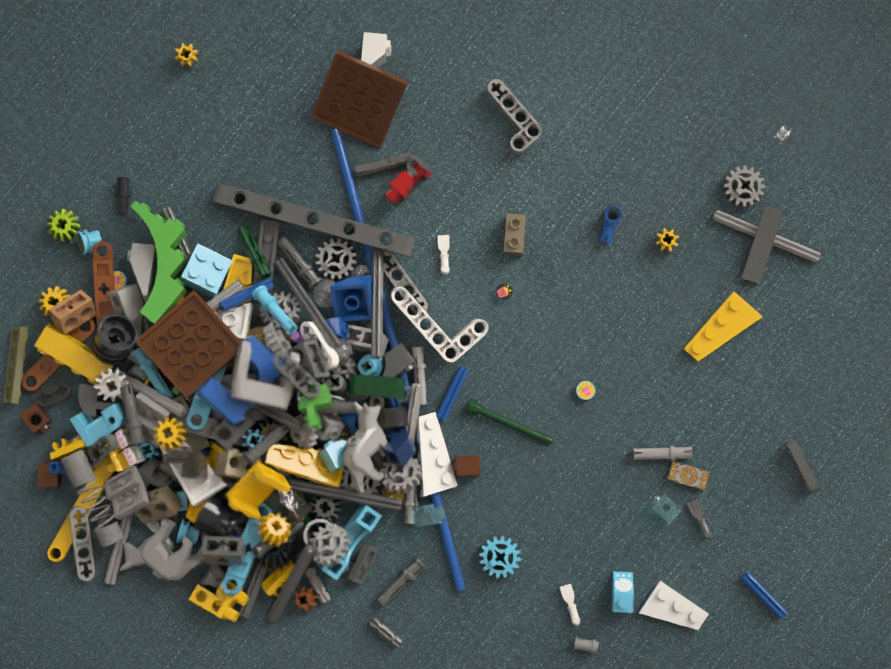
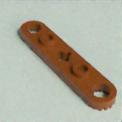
(103, 273)
(46, 366)

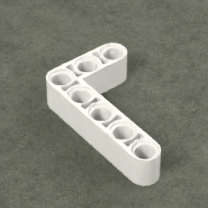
(434, 328)

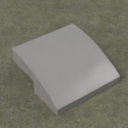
(149, 414)
(126, 492)

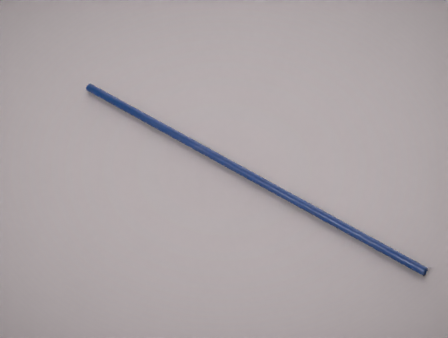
(391, 335)

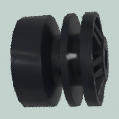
(114, 330)

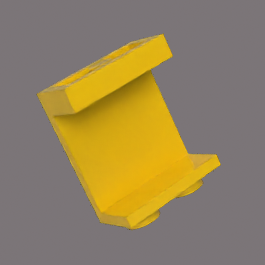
(255, 488)

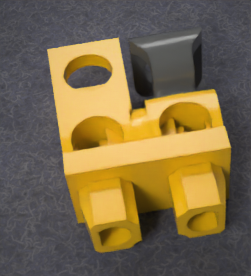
(219, 603)

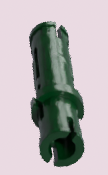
(257, 258)

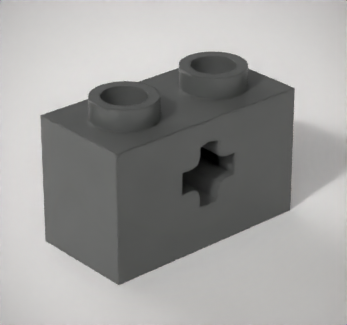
(223, 550)

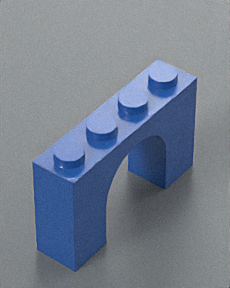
(220, 399)

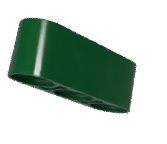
(377, 386)

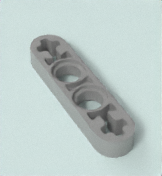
(405, 281)
(82, 543)

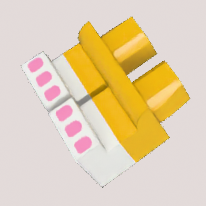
(124, 455)

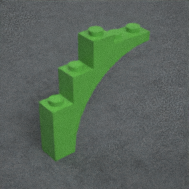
(167, 236)

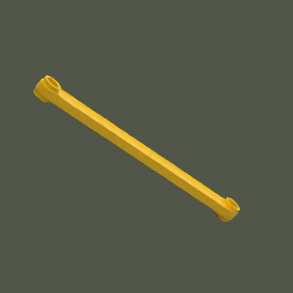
(63, 539)

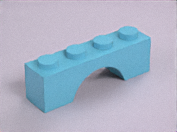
(358, 526)

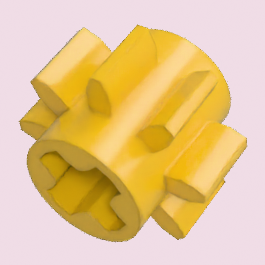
(181, 55)
(664, 244)

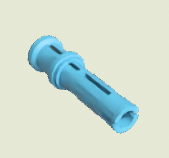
(269, 304)
(151, 371)

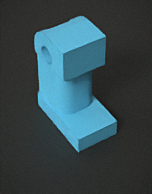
(101, 426)

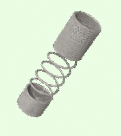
(80, 473)

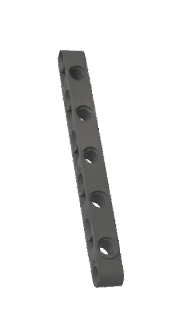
(326, 223)

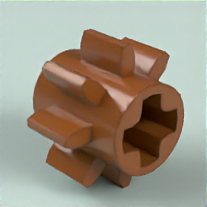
(310, 598)

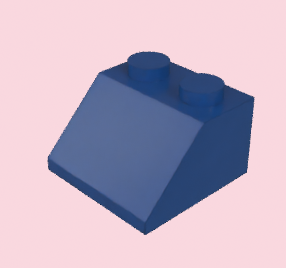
(353, 298)

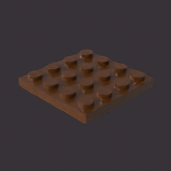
(359, 99)
(189, 344)

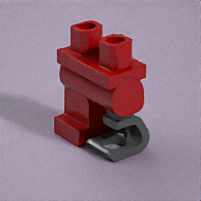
(406, 180)

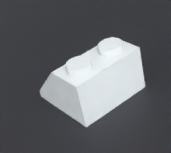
(375, 49)

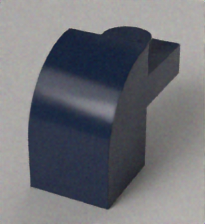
(399, 447)

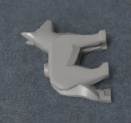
(363, 445)
(160, 557)

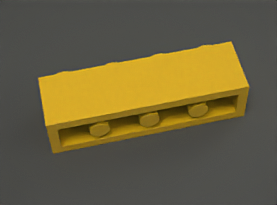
(70, 352)

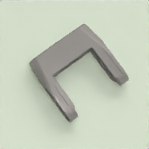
(259, 392)

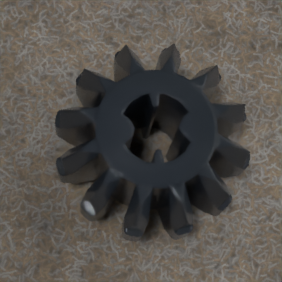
(276, 557)

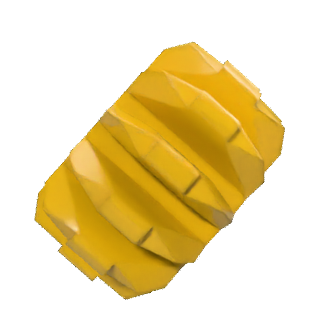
(56, 294)
(169, 441)
(277, 536)

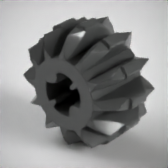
(320, 512)

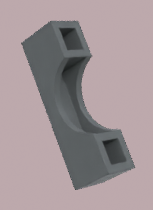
(397, 361)

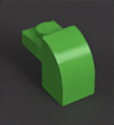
(312, 406)

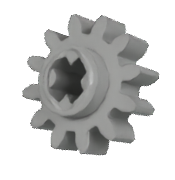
(108, 377)
(304, 437)

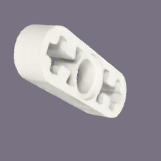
(310, 332)

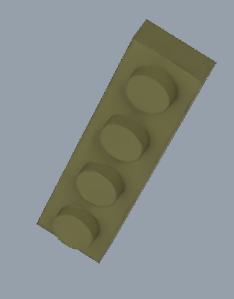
(14, 370)

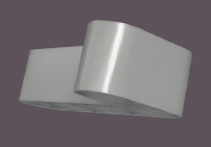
(511, 113)

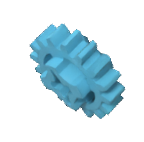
(492, 562)

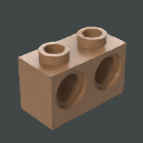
(72, 312)

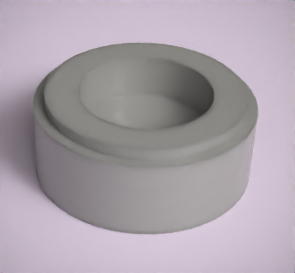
(136, 373)

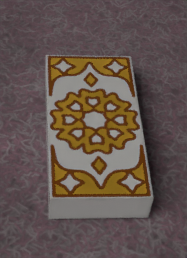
(688, 475)

